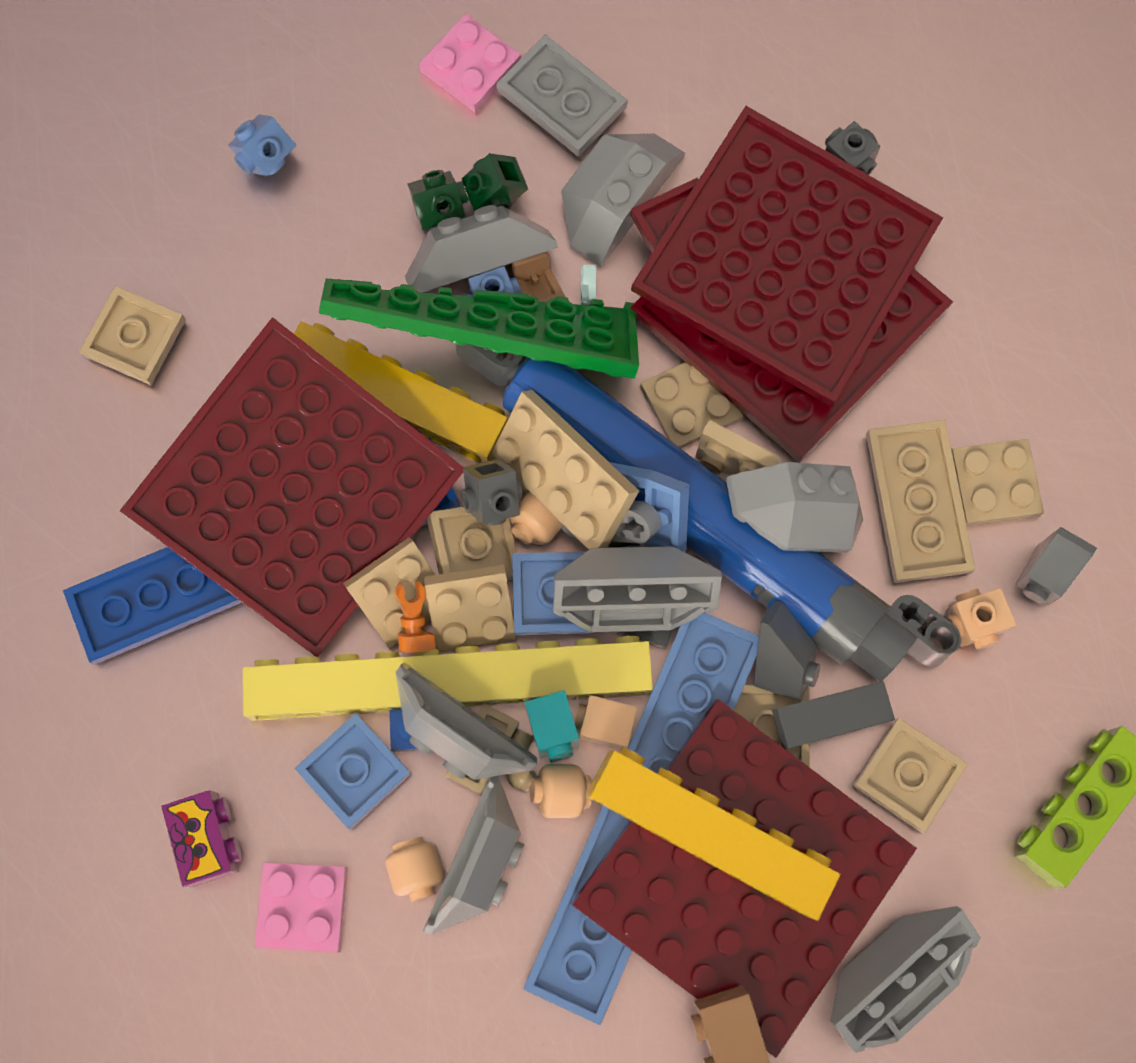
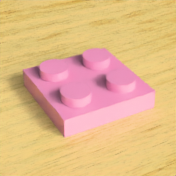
(469, 62)
(301, 907)

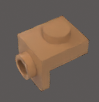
(537, 277)

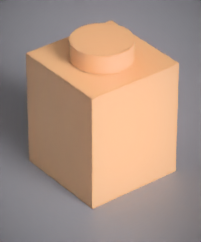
(605, 722)

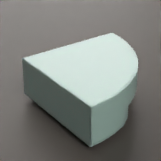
(588, 284)

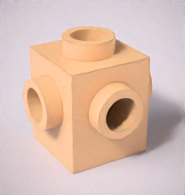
(981, 617)

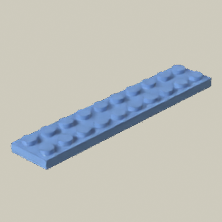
(706, 663)

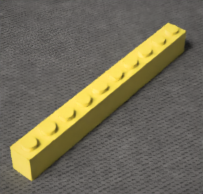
(469, 676)

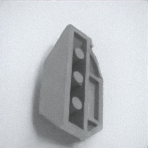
(608, 183)
(474, 246)
(799, 505)
(635, 589)
(455, 731)
(480, 862)
(902, 976)

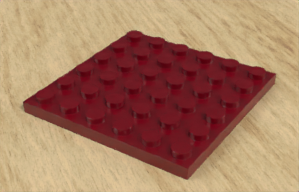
(787, 255)
(778, 407)
(291, 486)
(721, 932)

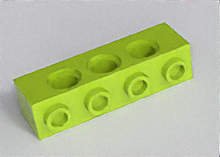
(1084, 831)

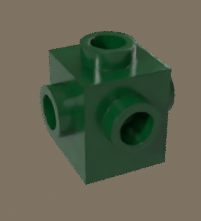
(494, 181)
(437, 198)

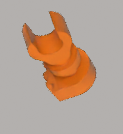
(414, 638)

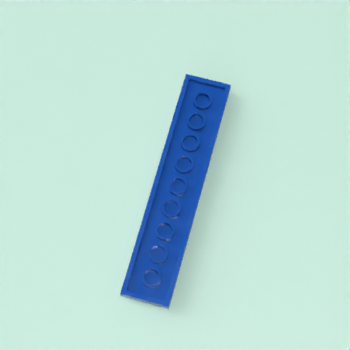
(151, 600)

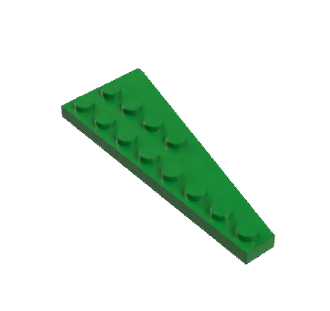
(501, 321)

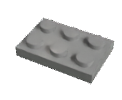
(561, 95)

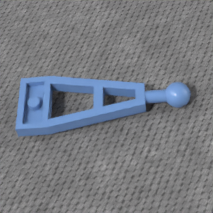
(668, 498)

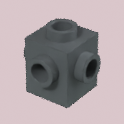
(854, 146)
(491, 492)

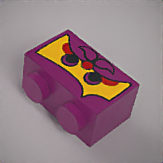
(201, 838)

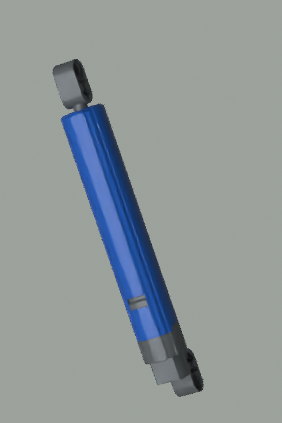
(824, 599)

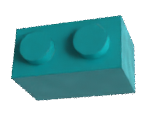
(553, 726)

